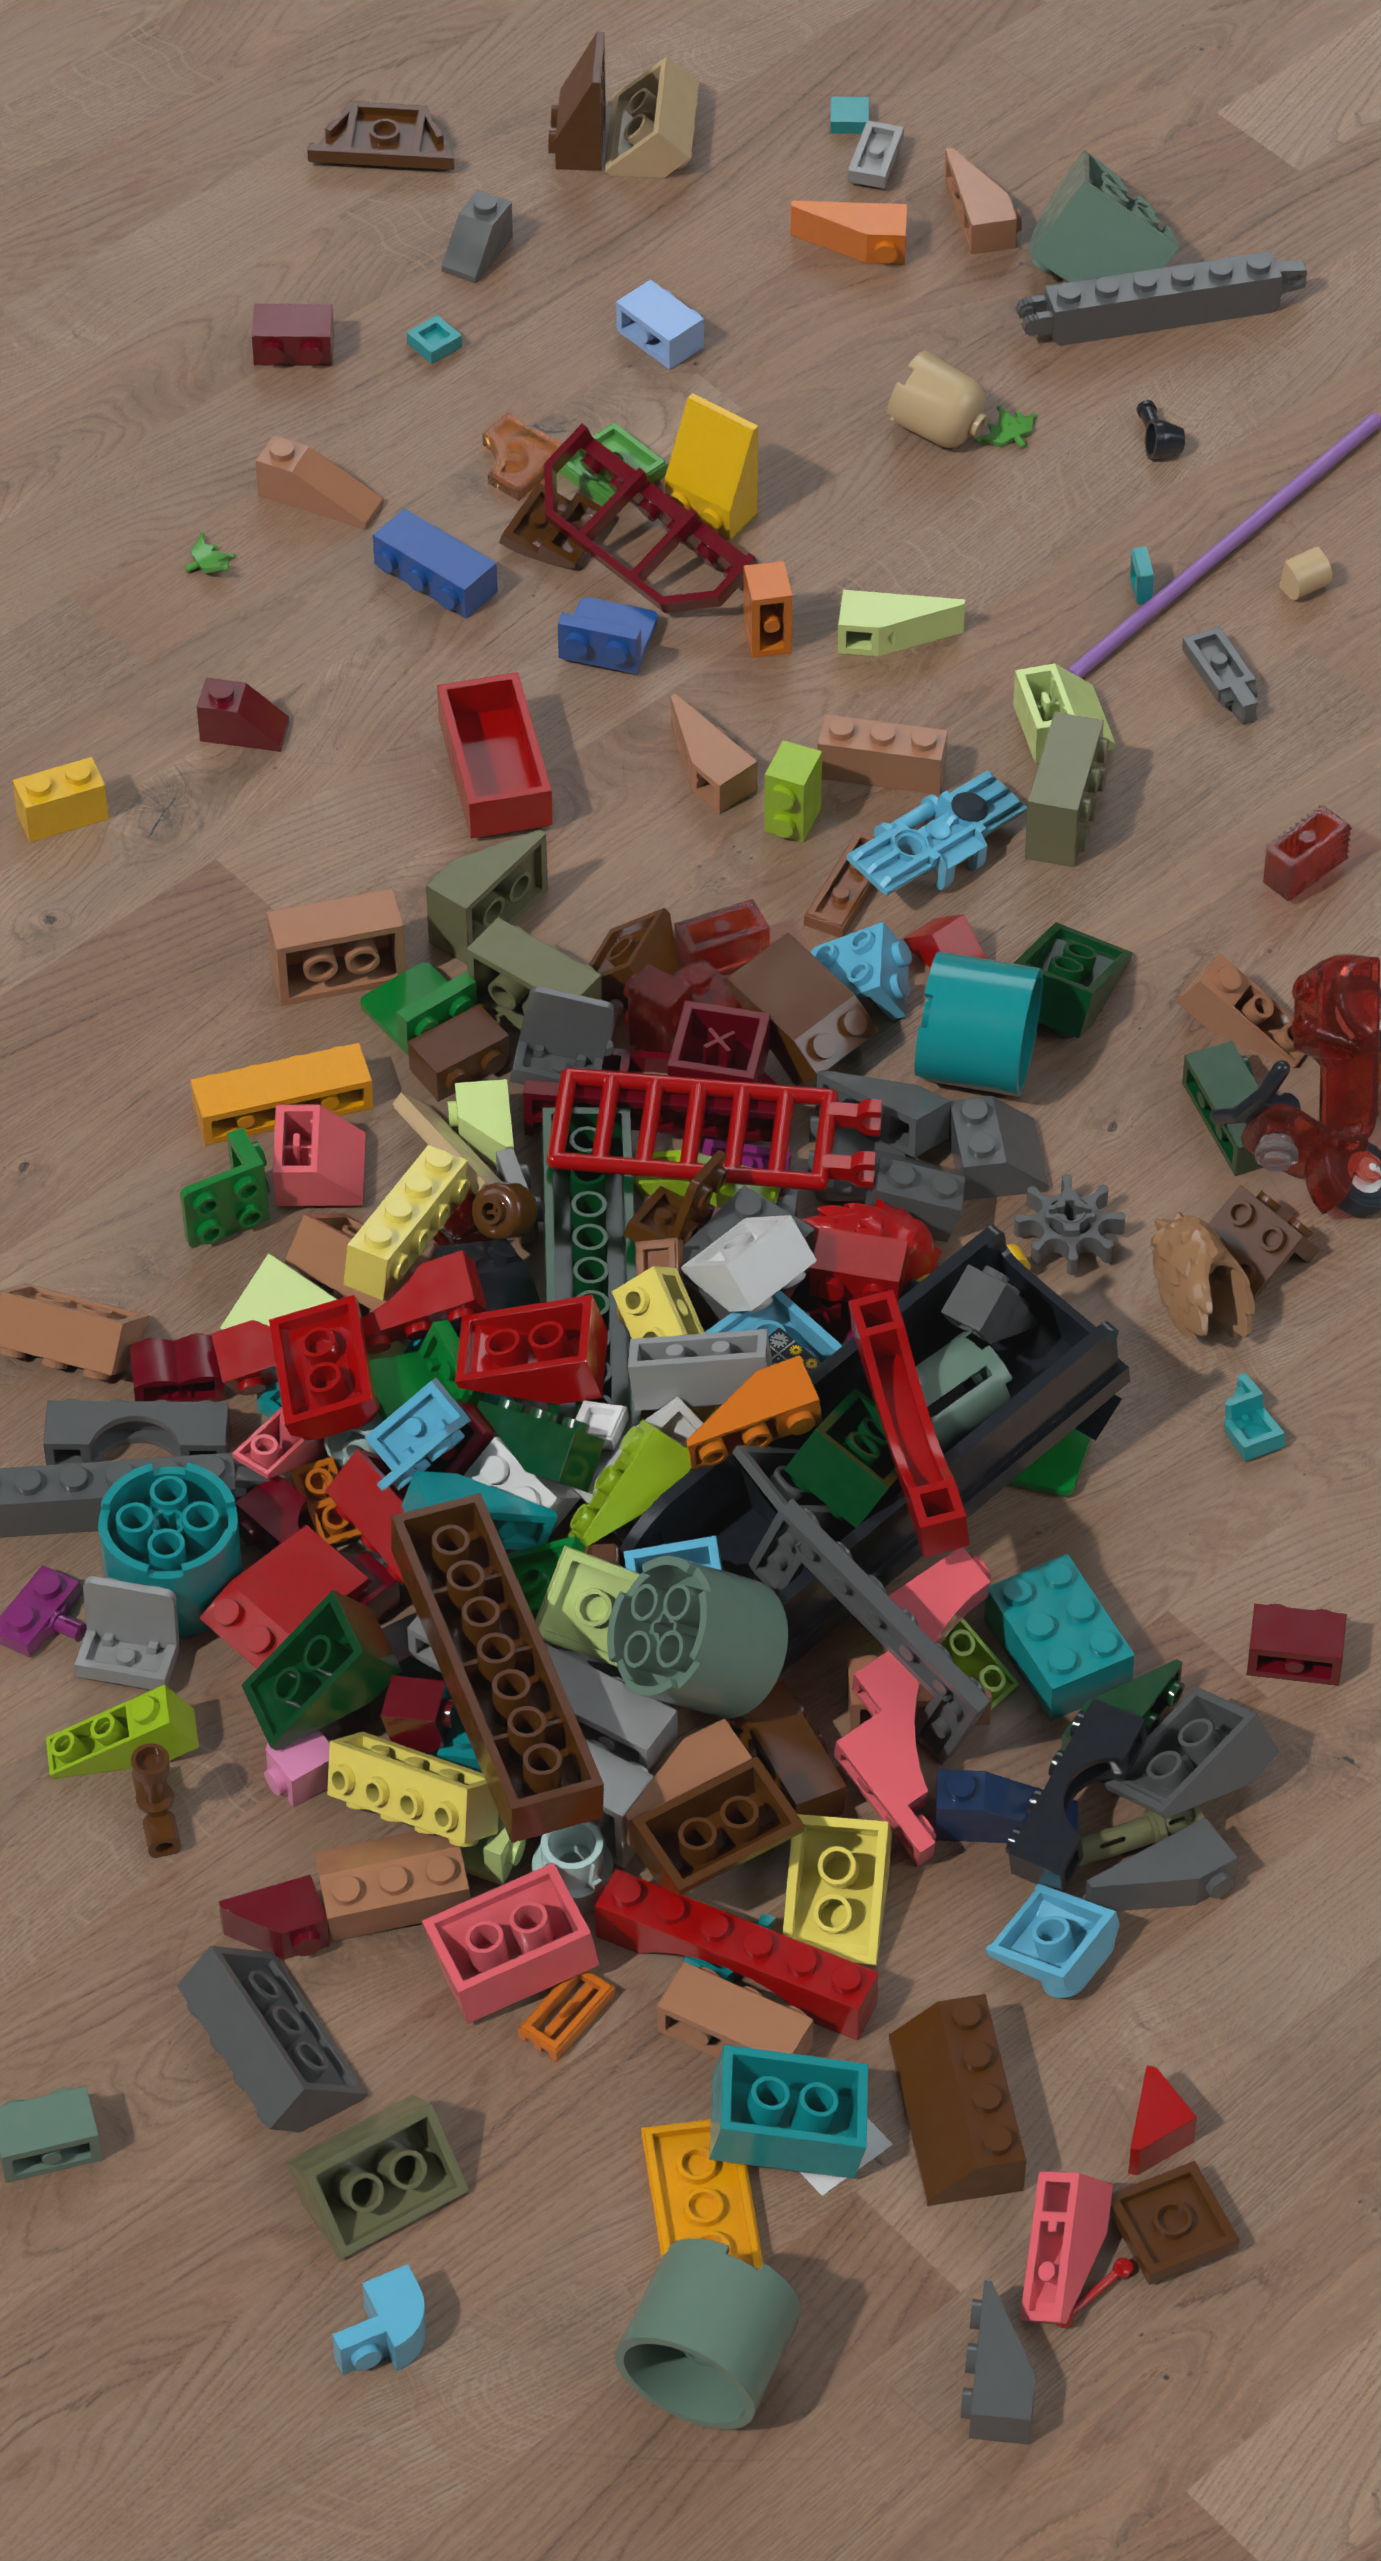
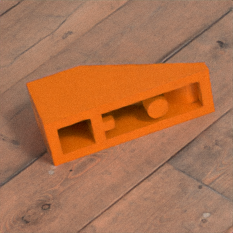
(858, 230)

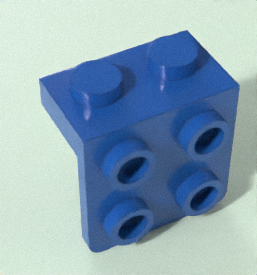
(606, 634)

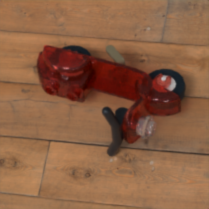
(1341, 1030)

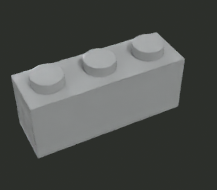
(694, 1367)

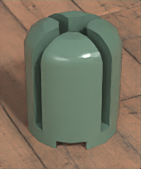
(982, 1376)

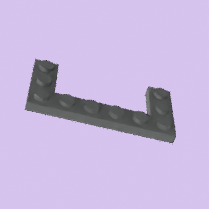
(798, 1542)

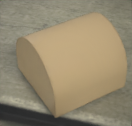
(1305, 573)

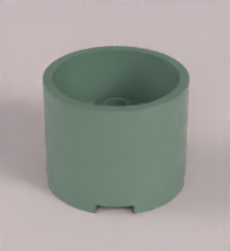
(698, 1637)
(708, 2335)

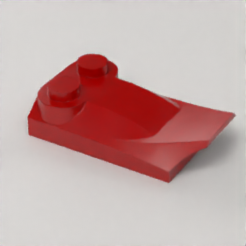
(324, 1369)

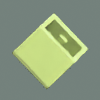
(1048, 690)

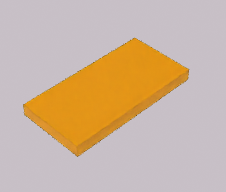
(697, 2194)

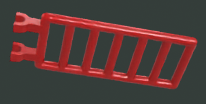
(826, 1166)

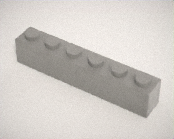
(606, 1711)

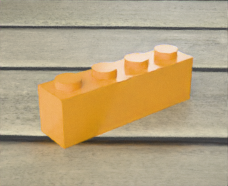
(250, 1094)

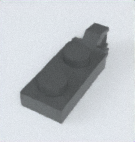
(1223, 672)

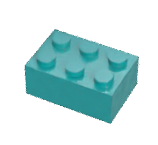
(1058, 1636)
(789, 2111)

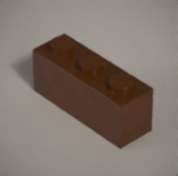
(793, 1754)

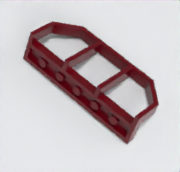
(654, 504)
(673, 1108)

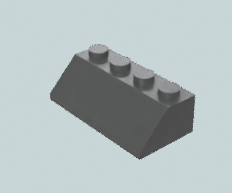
(270, 2038)

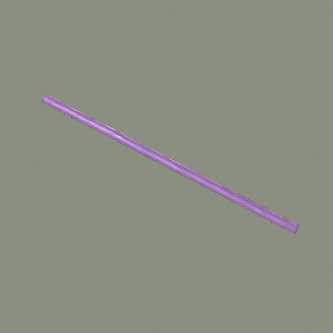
(1225, 546)

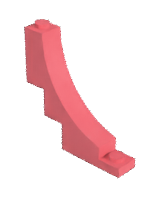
(883, 1751)

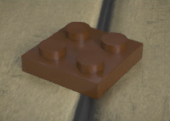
(1172, 2222)

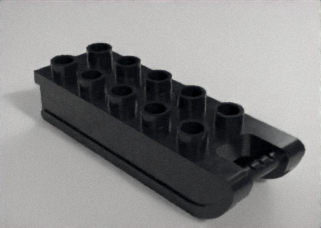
(1057, 1381)

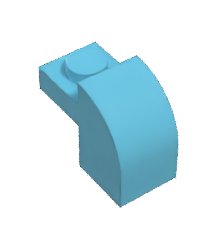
(394, 2325)

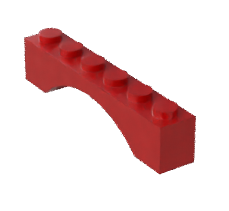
(434, 1293)
(907, 1424)
(659, 1921)

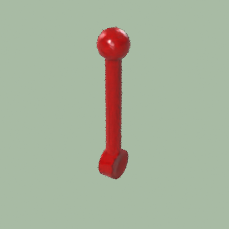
(1121, 2270)

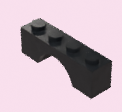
(1101, 1748)

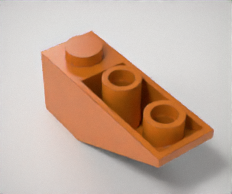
(763, 1409)

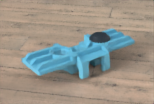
(954, 833)

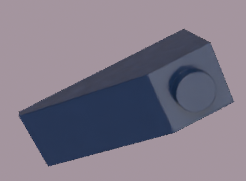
(983, 1806)

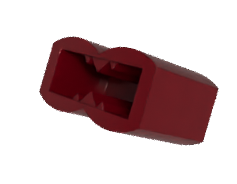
(176, 1369)

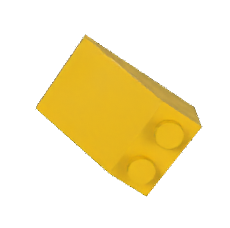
(715, 466)

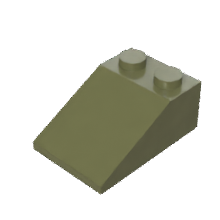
(481, 888)

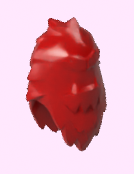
(885, 1222)

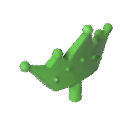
(1009, 429)
(207, 558)

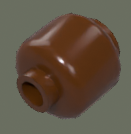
(504, 1210)

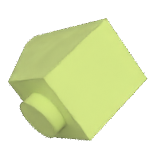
(483, 1117)

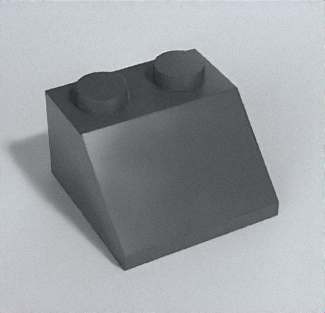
(995, 1148)
(921, 1188)

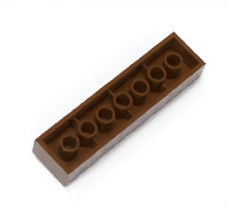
(497, 1668)

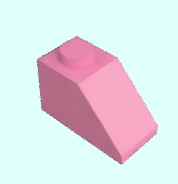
(299, 1768)

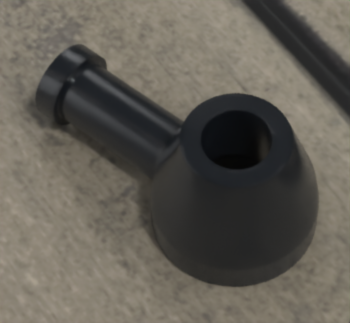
(1161, 436)

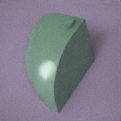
(1098, 228)

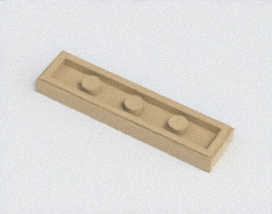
(442, 1136)

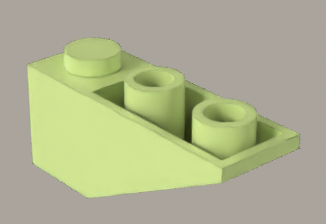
(893, 622)

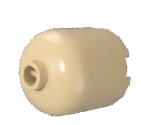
(939, 402)

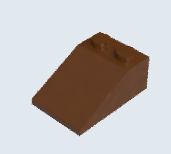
(581, 113)
(810, 1009)

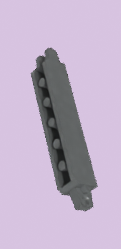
(1161, 298)
(70, 1495)

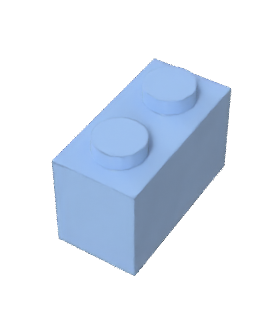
(660, 324)

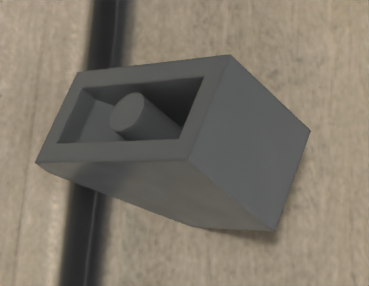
(478, 236)

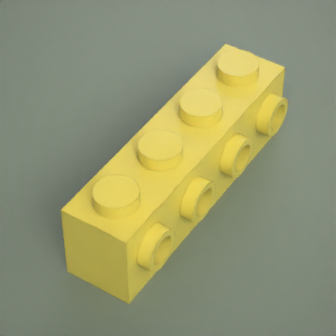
(406, 1222)
(659, 1307)
(412, 1788)

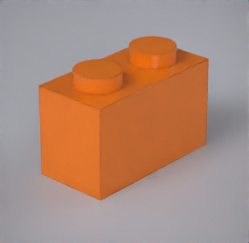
(767, 609)

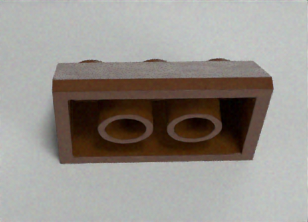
(714, 1827)

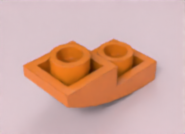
(312, 1482)

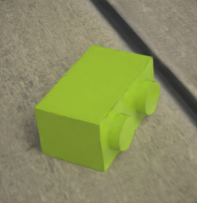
(792, 791)

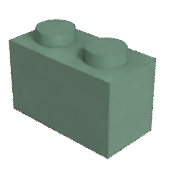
(47, 2134)

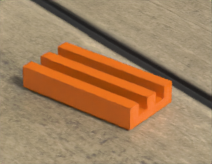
(568, 2036)

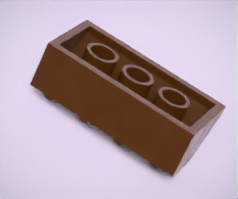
(958, 2102)

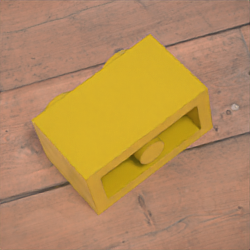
(60, 799)

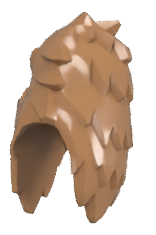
(1200, 1278)

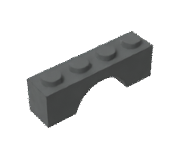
(91, 1429)

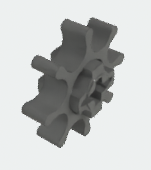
(1069, 1224)

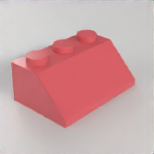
(511, 1942)

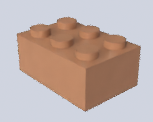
(336, 946)

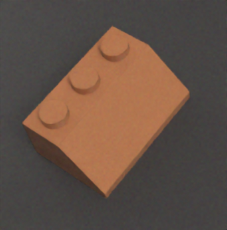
(321, 1253)
(68, 1330)
(390, 1882)

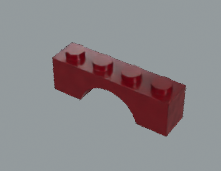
(278, 1511)

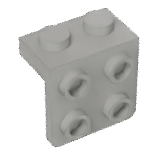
(128, 1633)

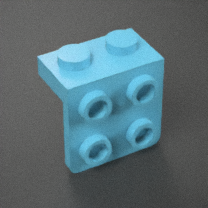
(871, 965)
(417, 1430)

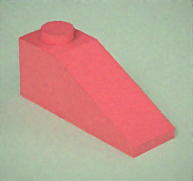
(1064, 2242)

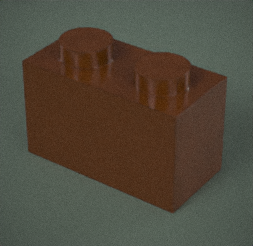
(459, 1052)

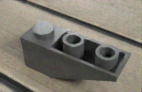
(988, 1306)
(1003, 2378)

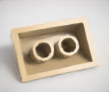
(653, 123)

